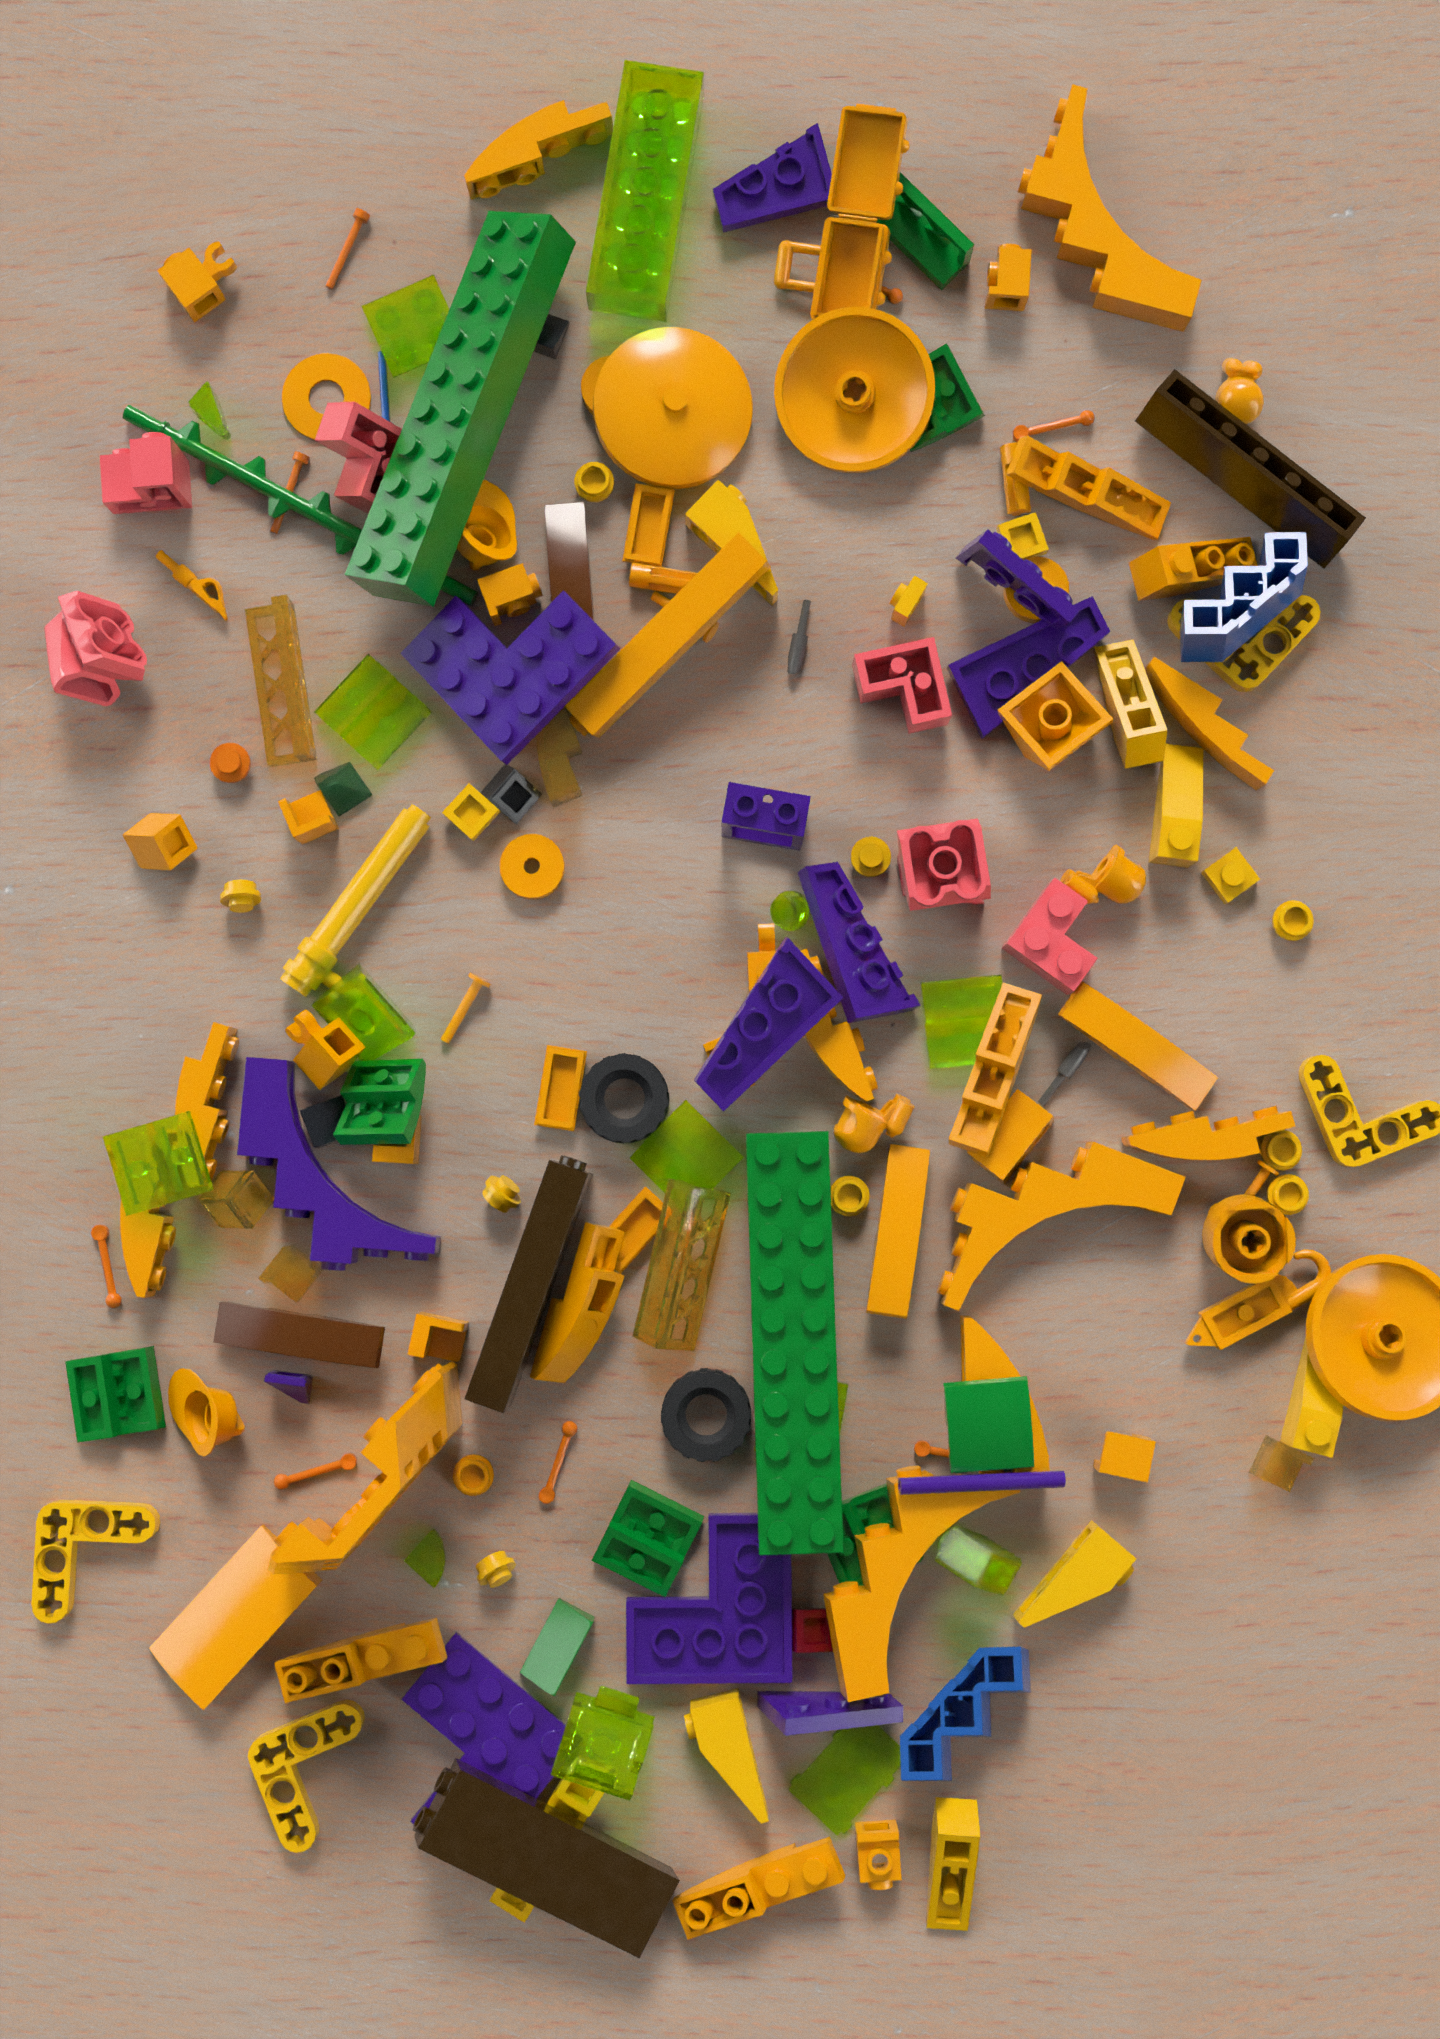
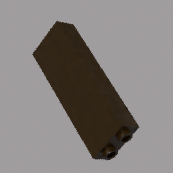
(529, 1284)
(545, 1857)

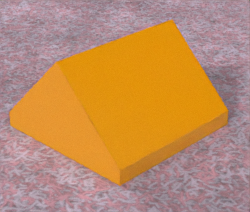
(1053, 717)

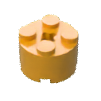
(1264, 1254)

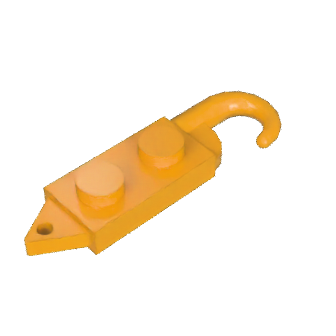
(1255, 1306)

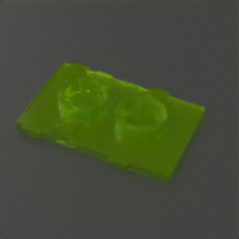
(847, 1775)

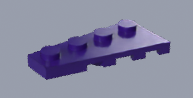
(1015, 662)
(852, 947)
(773, 1018)

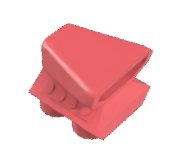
(92, 648)
(943, 865)

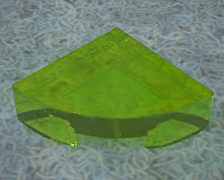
(429, 1558)

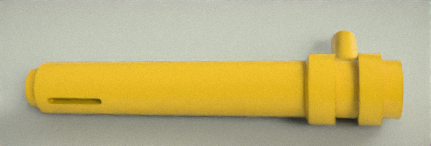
(319, 950)

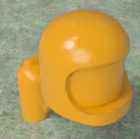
(1240, 392)
(1113, 877)
(863, 1124)

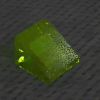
(209, 410)

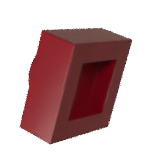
(810, 1631)

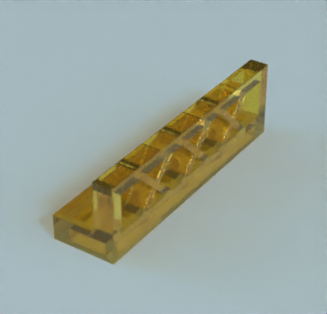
(292, 678)
(673, 1266)

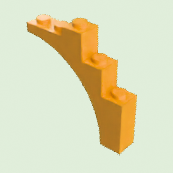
(1124, 275)
(993, 1219)
(863, 1614)

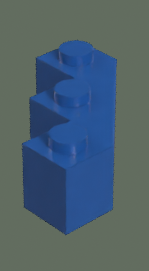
(1247, 600)
(961, 1711)

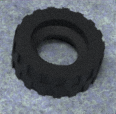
(593, 1092)
(706, 1446)

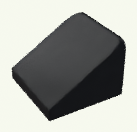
(551, 336)
(511, 793)
(322, 1120)

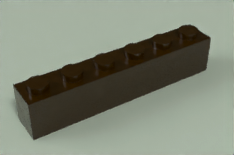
(1248, 467)

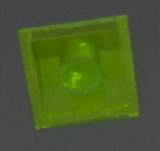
(366, 1013)

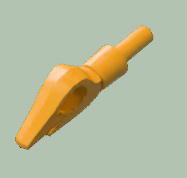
(198, 586)

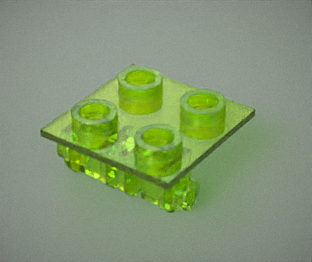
(408, 324)

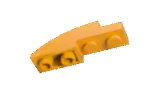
(519, 150)
(839, 1051)
(203, 1083)
(1194, 1140)
(144, 1244)
(579, 1318)
(360, 1659)
(756, 1885)

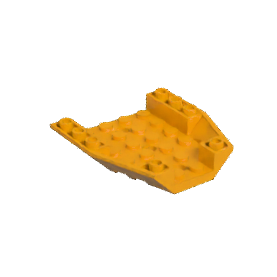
(397, 1448)

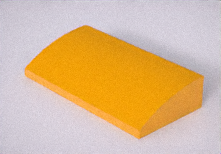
(230, 1620)

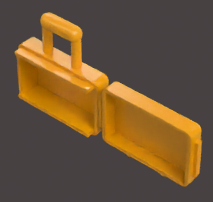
(860, 193)

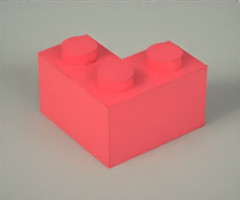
(365, 443)
(146, 476)
(906, 671)
(1042, 942)

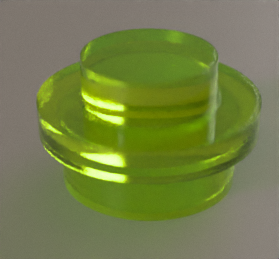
(790, 910)

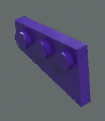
(780, 186)
(1007, 569)
(826, 1711)

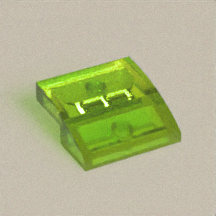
(372, 712)
(957, 1017)
(686, 1150)
(158, 1163)

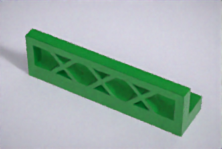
(927, 236)

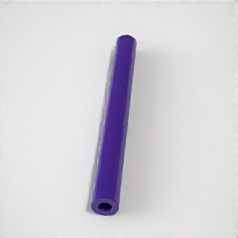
(981, 1482)

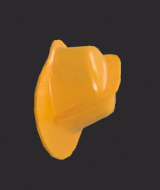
(489, 529)
(202, 1412)

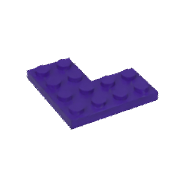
(514, 689)
(724, 1637)
(487, 1718)

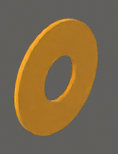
(313, 371)

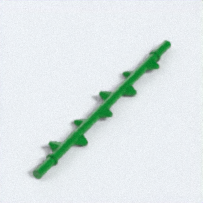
(279, 498)

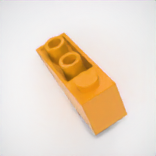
(1188, 566)

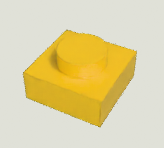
(1025, 536)
(907, 599)
(471, 812)
(1230, 875)

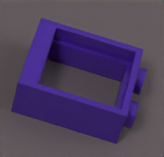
(761, 822)

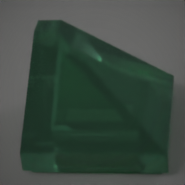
(343, 787)

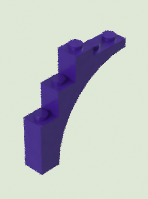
(340, 1226)

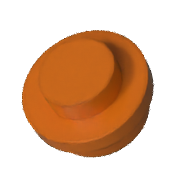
(230, 762)

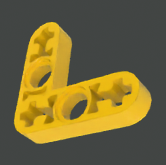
(1254, 652)
(1351, 1124)
(77, 1530)
(285, 1769)

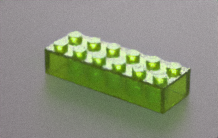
(645, 191)

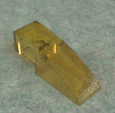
(554, 747)

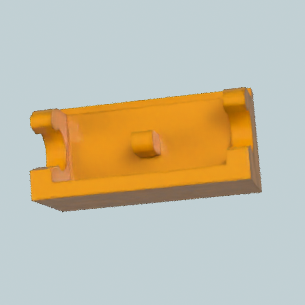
(1017, 1135)

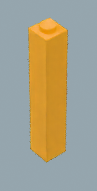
(667, 637)

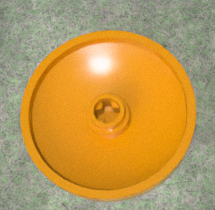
(854, 390)
(672, 407)
(1378, 1337)

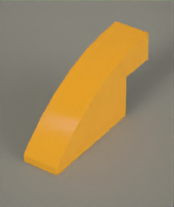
(986, 1360)

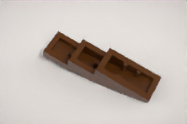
(569, 553)
(299, 1334)

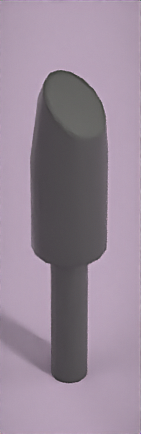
(799, 641)
(1067, 1069)

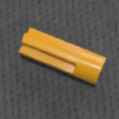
(1015, 492)
(658, 578)

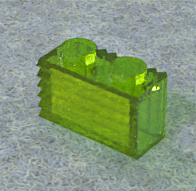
(977, 1560)

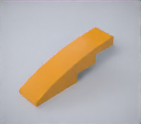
(1088, 489)
(1195, 712)
(1138, 1045)
(995, 1069)
(898, 1231)

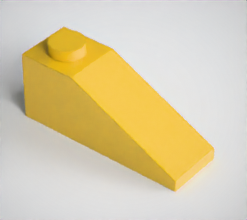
(719, 518)
(1132, 704)
(1178, 808)
(1312, 1413)
(1083, 1572)
(725, 1742)
(952, 1863)

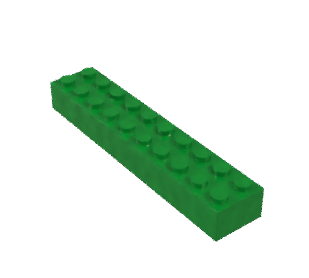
(461, 407)
(794, 1343)

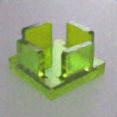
(604, 1742)

